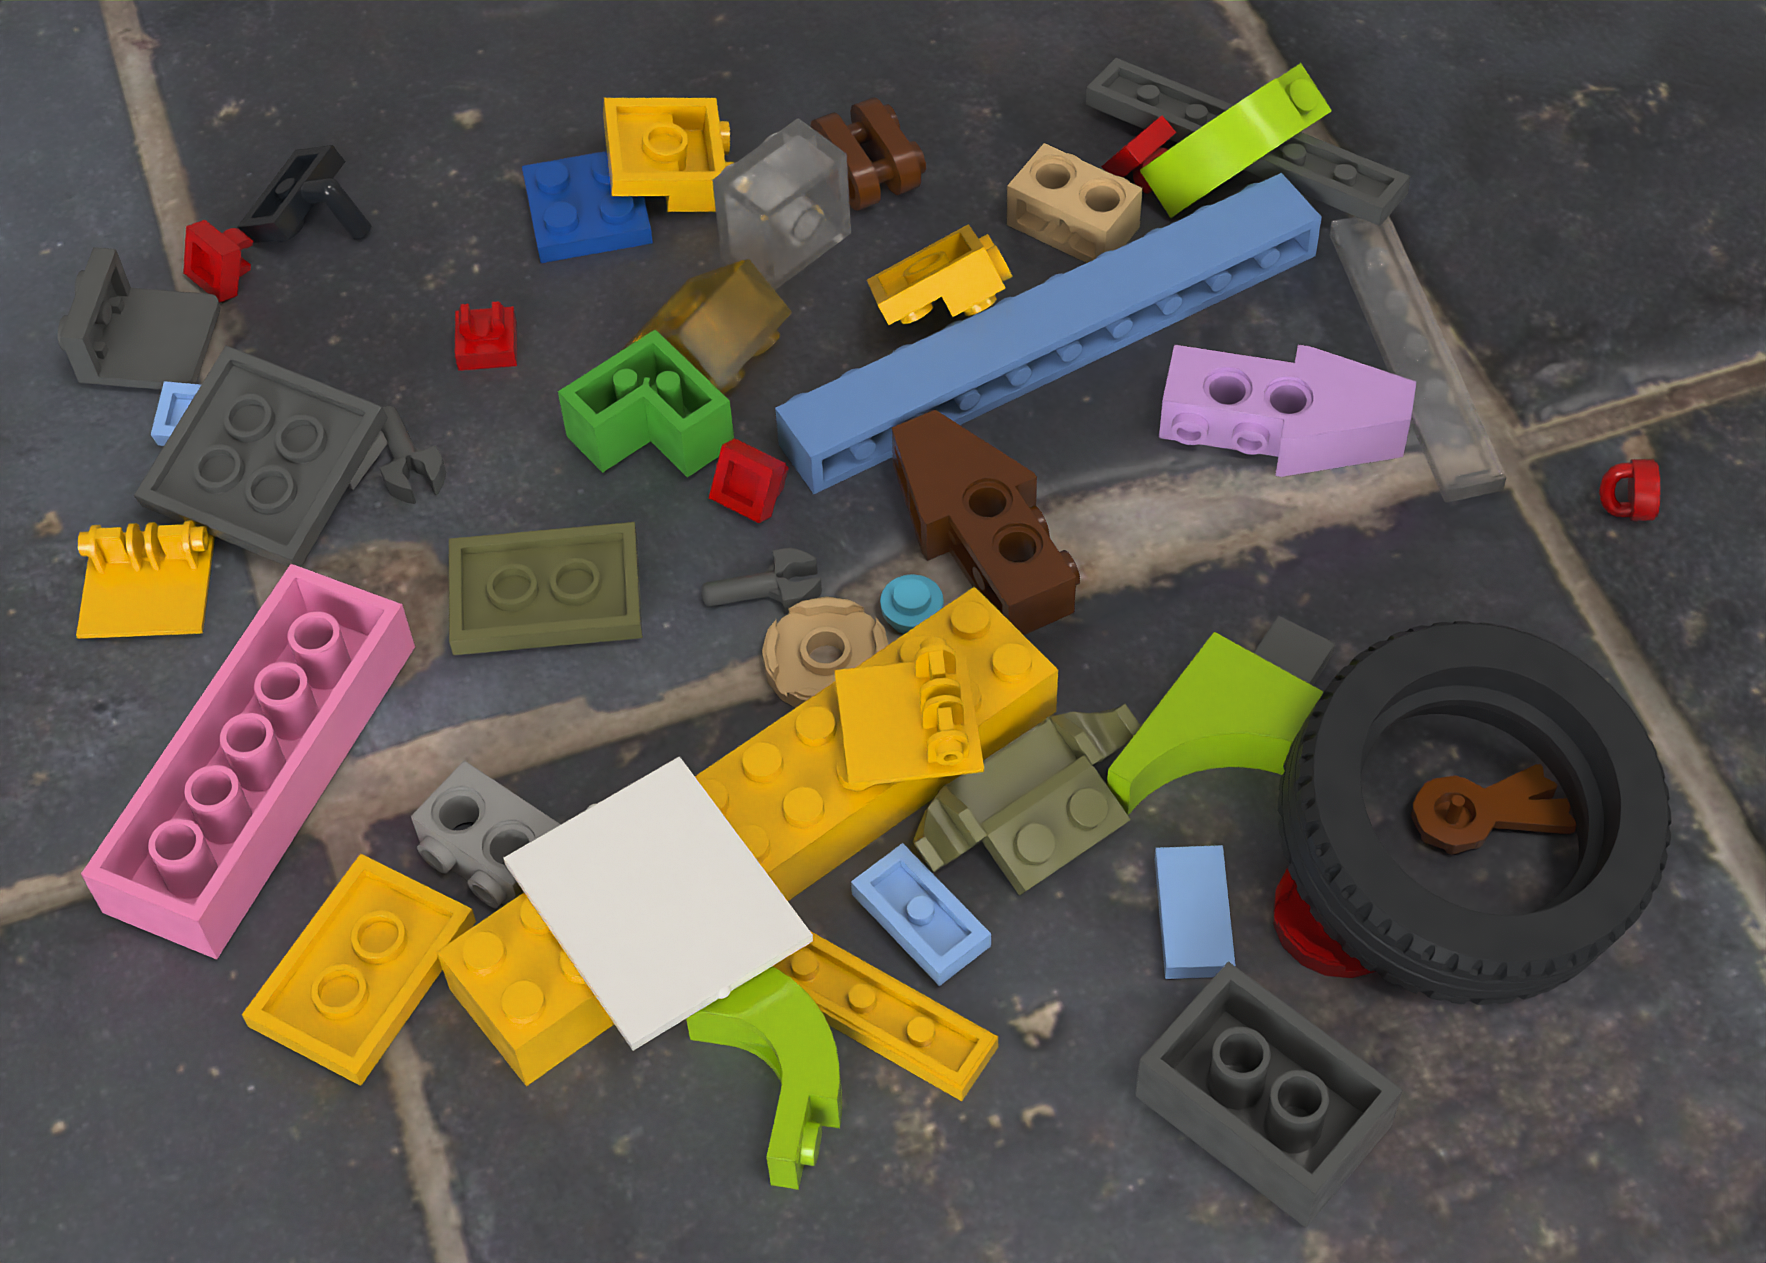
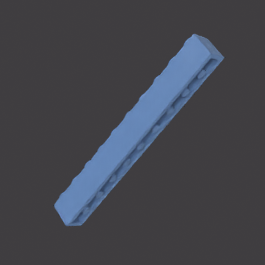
(1049, 329)

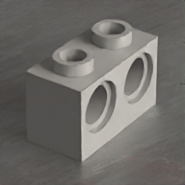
(477, 853)

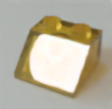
(721, 321)

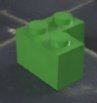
(645, 398)

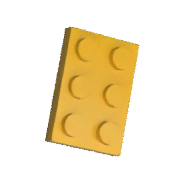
(358, 969)

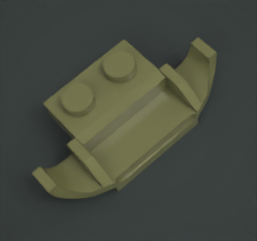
(1034, 800)

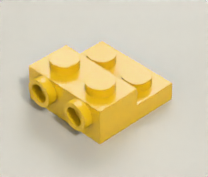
(666, 149)
(956, 268)

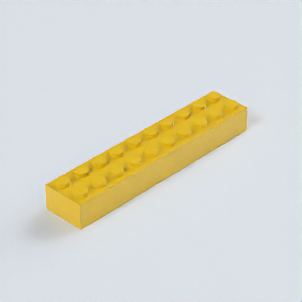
(786, 803)

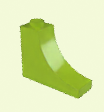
(1217, 714)

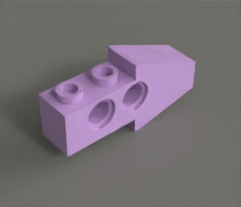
(1304, 412)

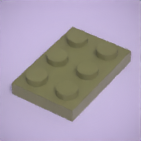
(544, 588)

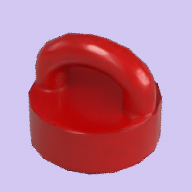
(1642, 490)

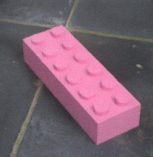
(250, 761)

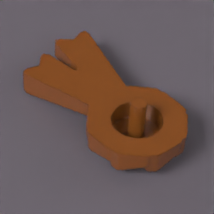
(1461, 814)

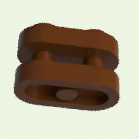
(874, 151)

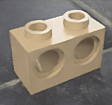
(1073, 204)

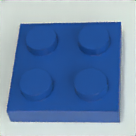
(577, 212)

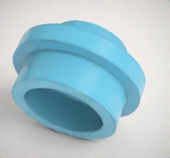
(910, 601)

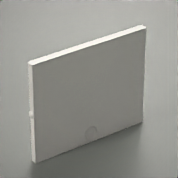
(657, 902)

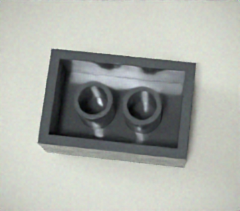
(1267, 1093)

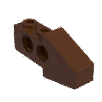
(985, 514)

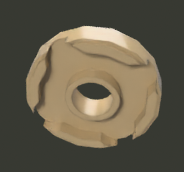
(810, 626)

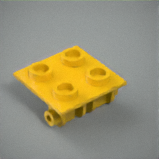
(145, 580)
(909, 718)

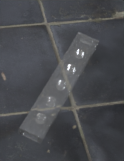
(1416, 350)

